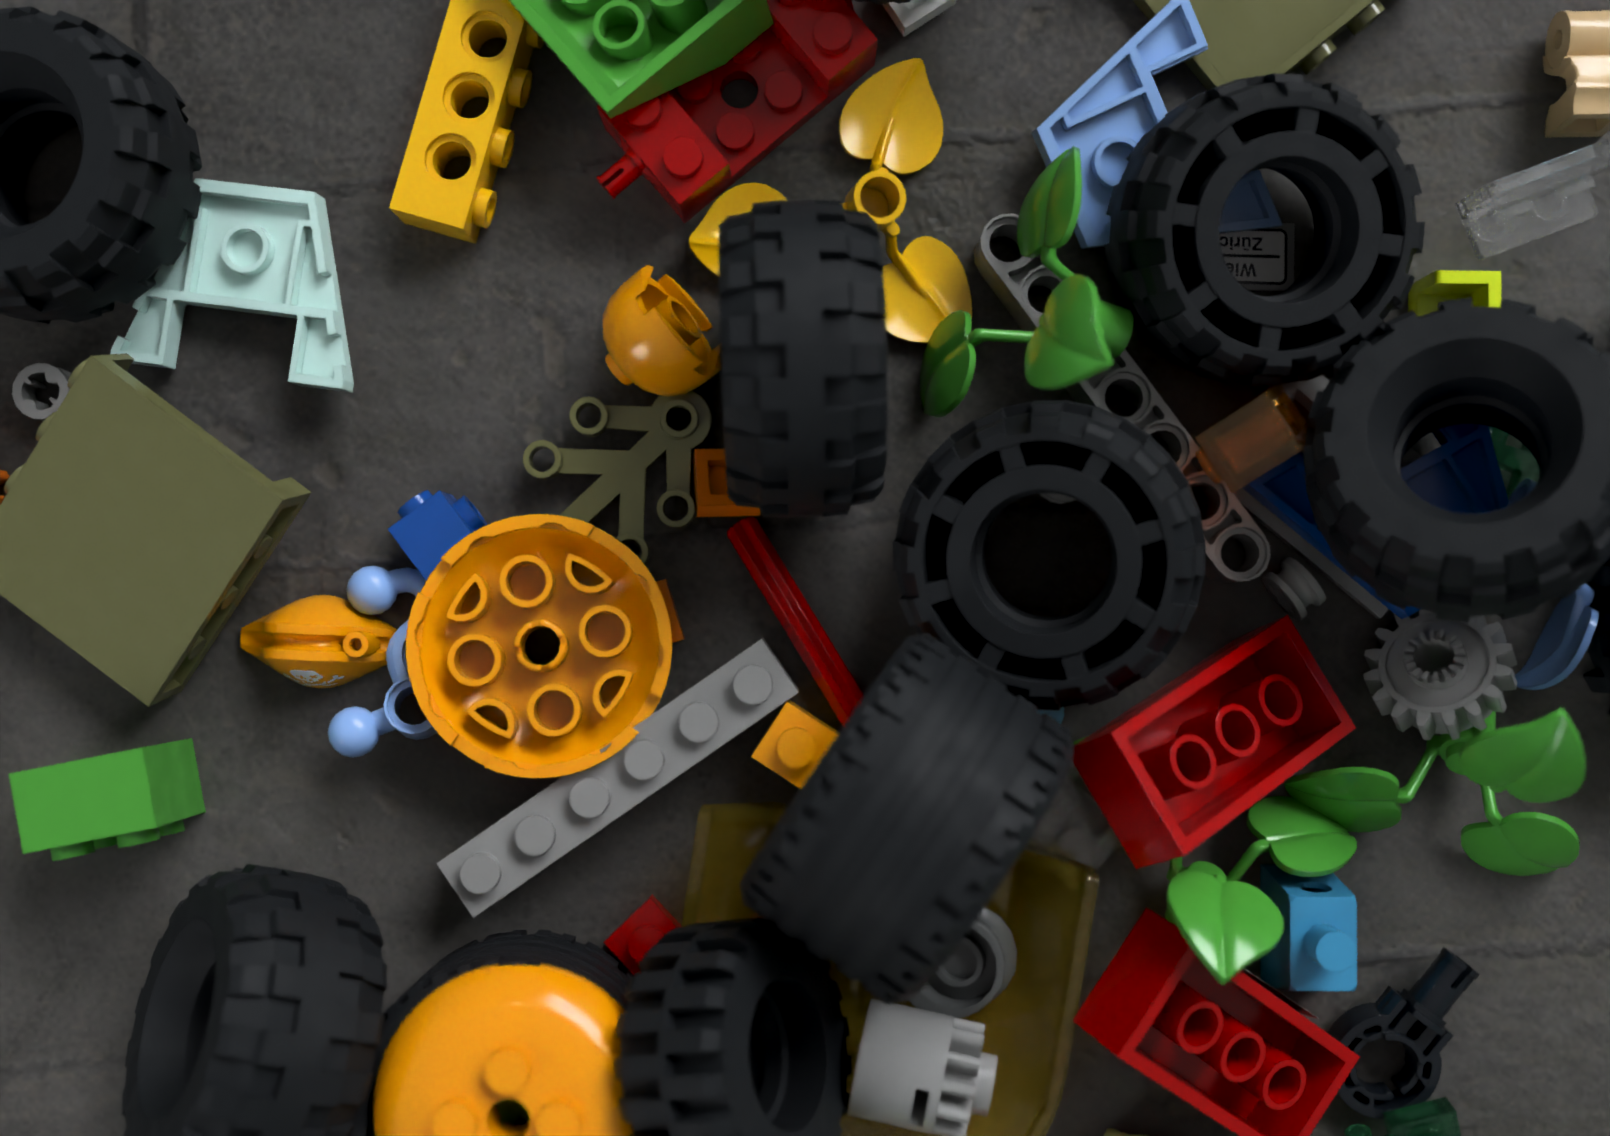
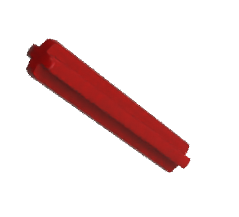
(796, 617)

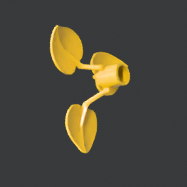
(895, 126)

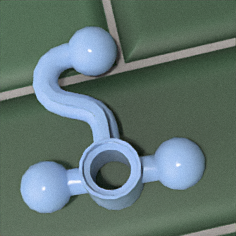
(355, 729)

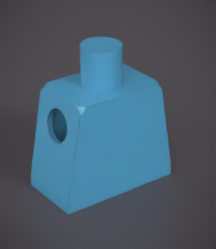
(1317, 936)

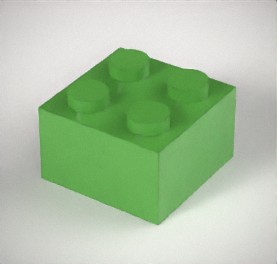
(107, 799)

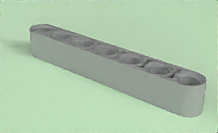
(1150, 412)

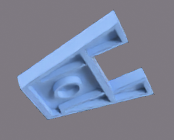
(1121, 106)

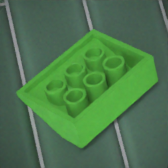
(643, 47)

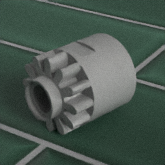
(921, 1070)

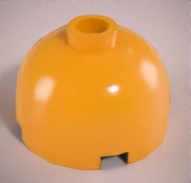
(657, 336)

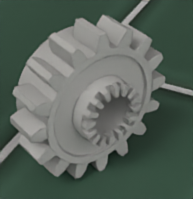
(1448, 701)

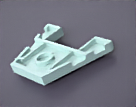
(256, 255)

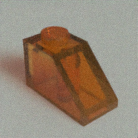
(1252, 438)

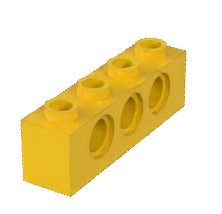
(440, 133)

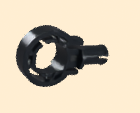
(1414, 1020)

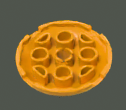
(473, 631)
(501, 1037)

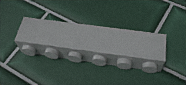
(593, 798)

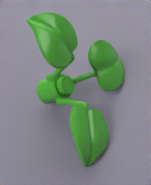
(1077, 328)
(1529, 760)
(1234, 921)

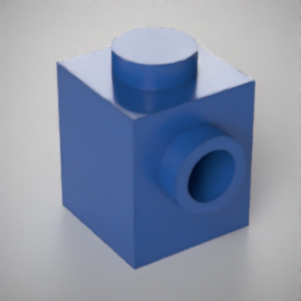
(433, 526)

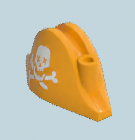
(319, 641)

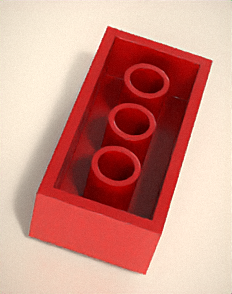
(1211, 743)
(1211, 1043)

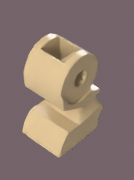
(1579, 53)

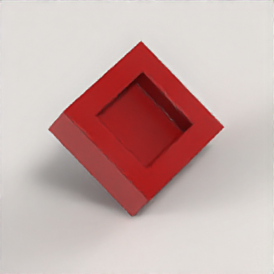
(640, 932)

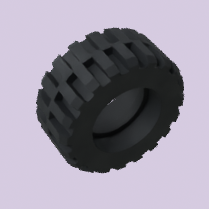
(733, 1036)

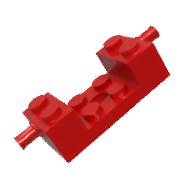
(700, 145)

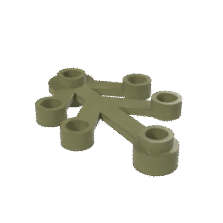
(626, 470)

